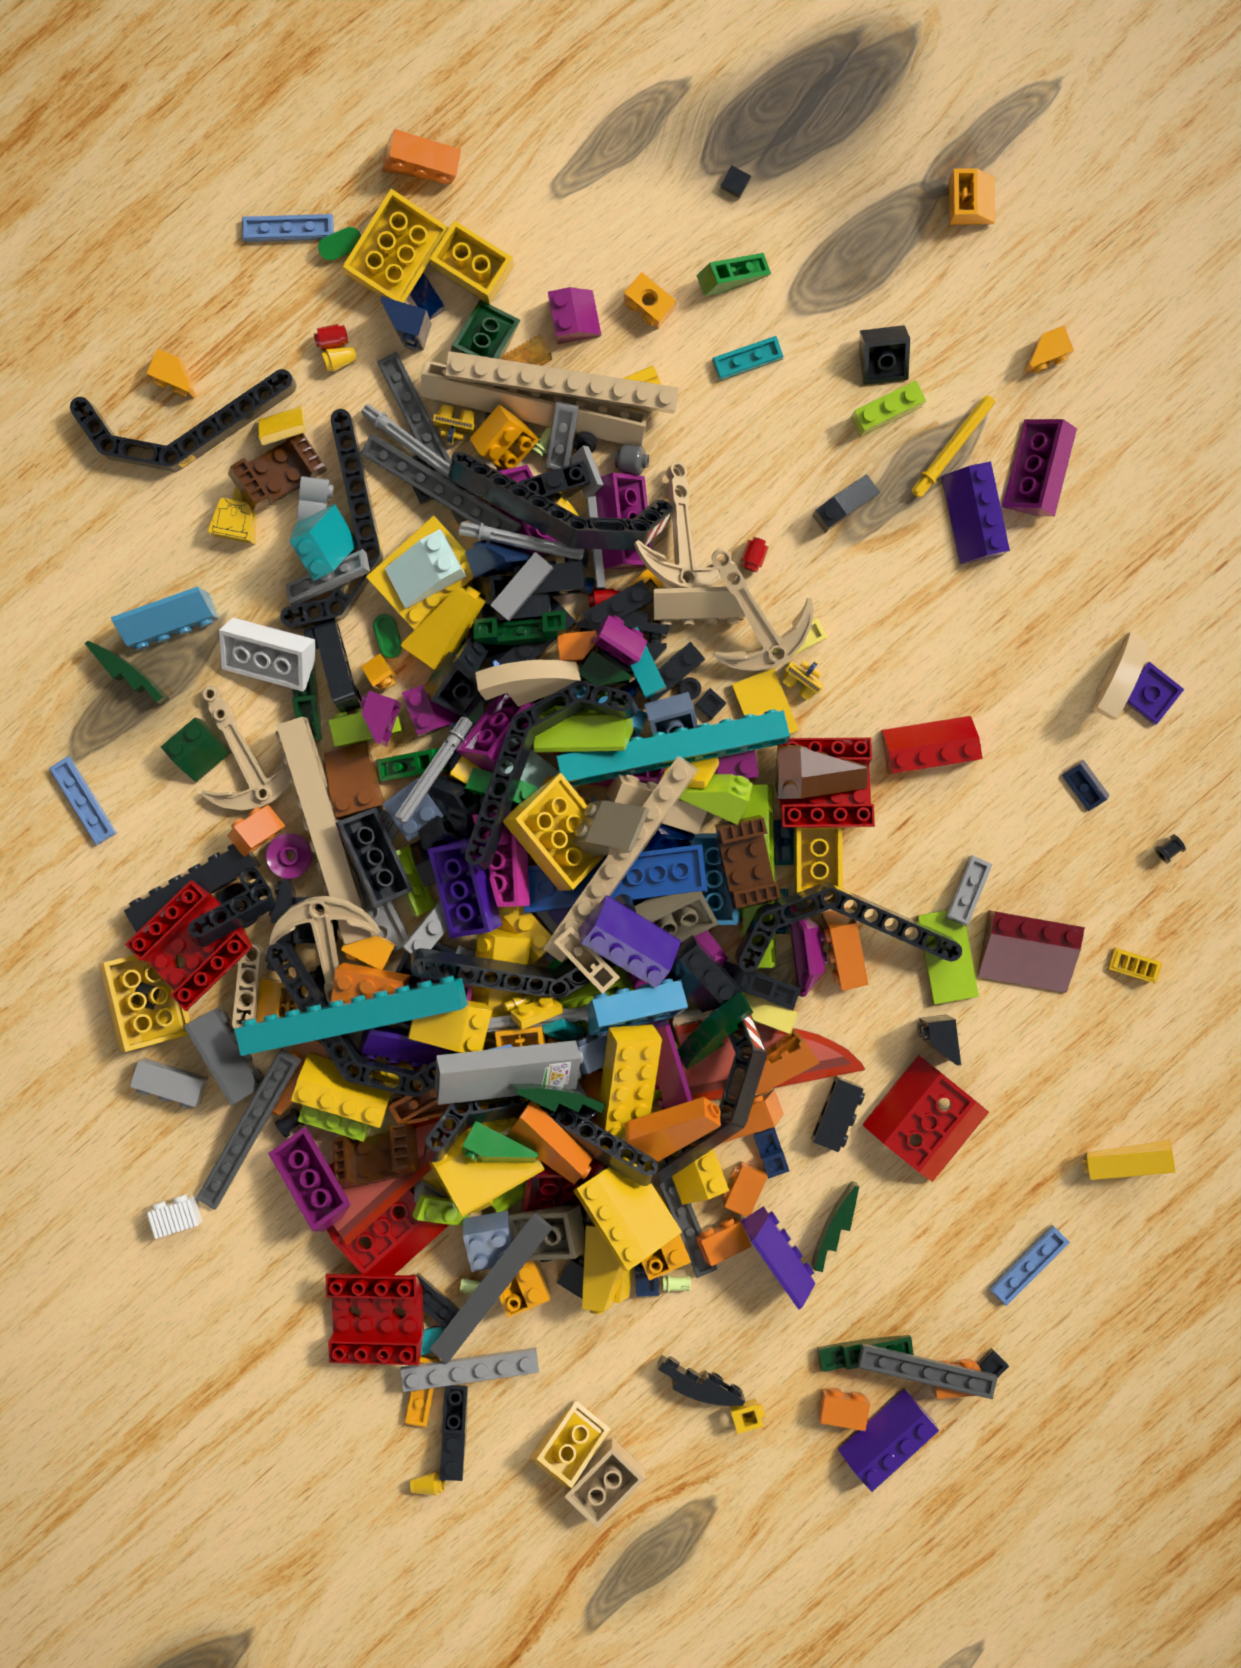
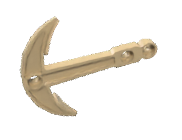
(682, 537)
(762, 657)
(252, 771)
(322, 928)

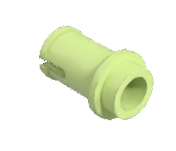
(542, 445)
(675, 1283)
(468, 1286)

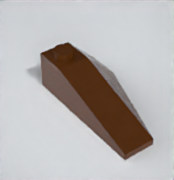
(811, 773)

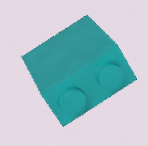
(322, 541)

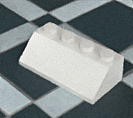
(266, 653)

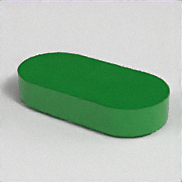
(338, 243)
(387, 636)

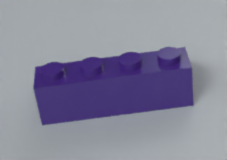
(975, 513)
(463, 891)
(629, 941)
(396, 1046)
(780, 1255)
(889, 1439)

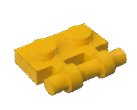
(530, 1014)

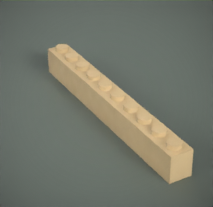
(561, 382)
(601, 419)
(320, 820)
(617, 865)

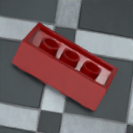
(931, 744)

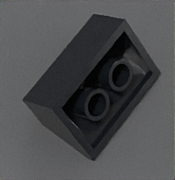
(702, 976)

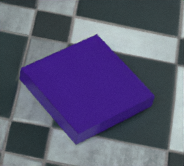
(1153, 693)

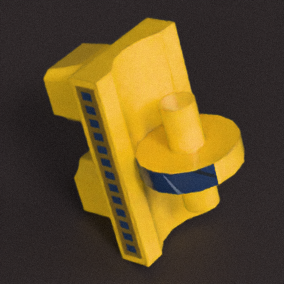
(445, 420)
(795, 673)

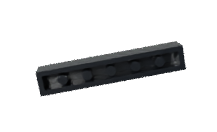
(211, 877)

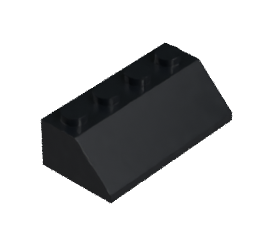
(515, 653)
(374, 857)

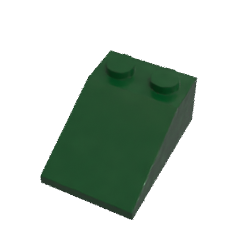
(486, 332)

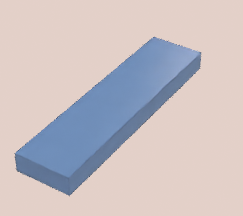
(287, 227)
(82, 800)
(1029, 1265)

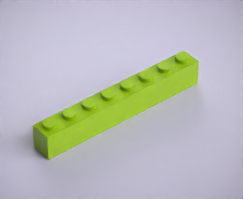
(762, 804)

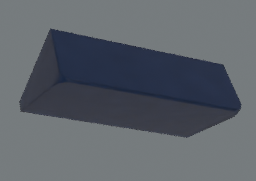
(1086, 785)

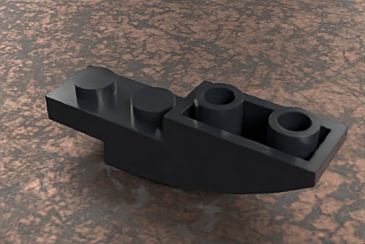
(531, 609)
(634, 620)
(285, 892)
(764, 986)
(707, 1389)
(454, 1432)

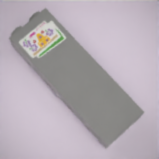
(490, 1072)

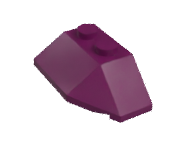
(807, 952)

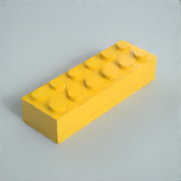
(628, 1076)

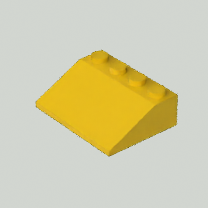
(395, 248)
(420, 611)
(547, 830)
(134, 1023)
(478, 1182)
(627, 1216)

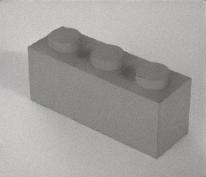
(169, 1083)

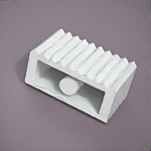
(174, 1216)

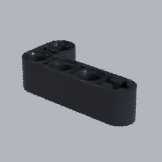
(336, 666)
(229, 910)

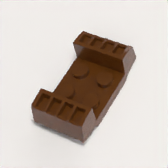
(276, 472)
(746, 862)
(377, 1158)

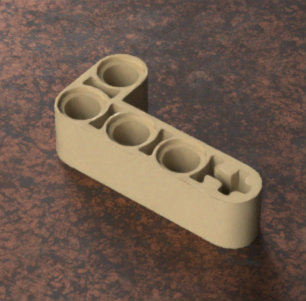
(243, 986)

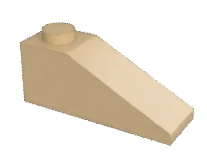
(587, 960)

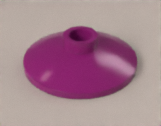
(278, 859)

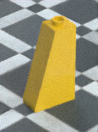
(445, 627)
(1131, 1161)
(601, 1273)

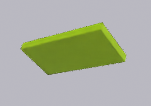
(949, 979)

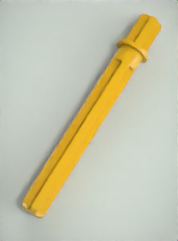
(952, 447)

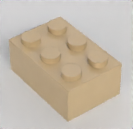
(605, 1483)

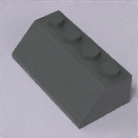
(221, 1054)

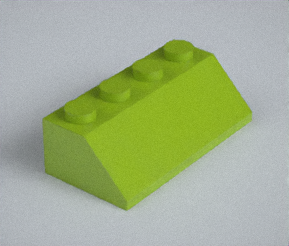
(585, 732)

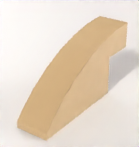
(1121, 677)
(527, 679)

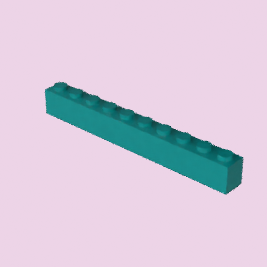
(662, 749)
(351, 1016)

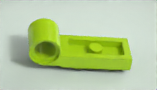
(438, 1211)

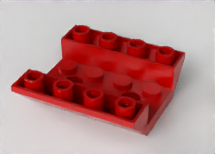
(834, 809)
(168, 937)
(913, 1109)
(393, 1240)
(378, 1332)

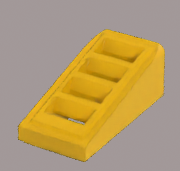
(1153, 971)

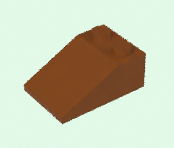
(352, 780)

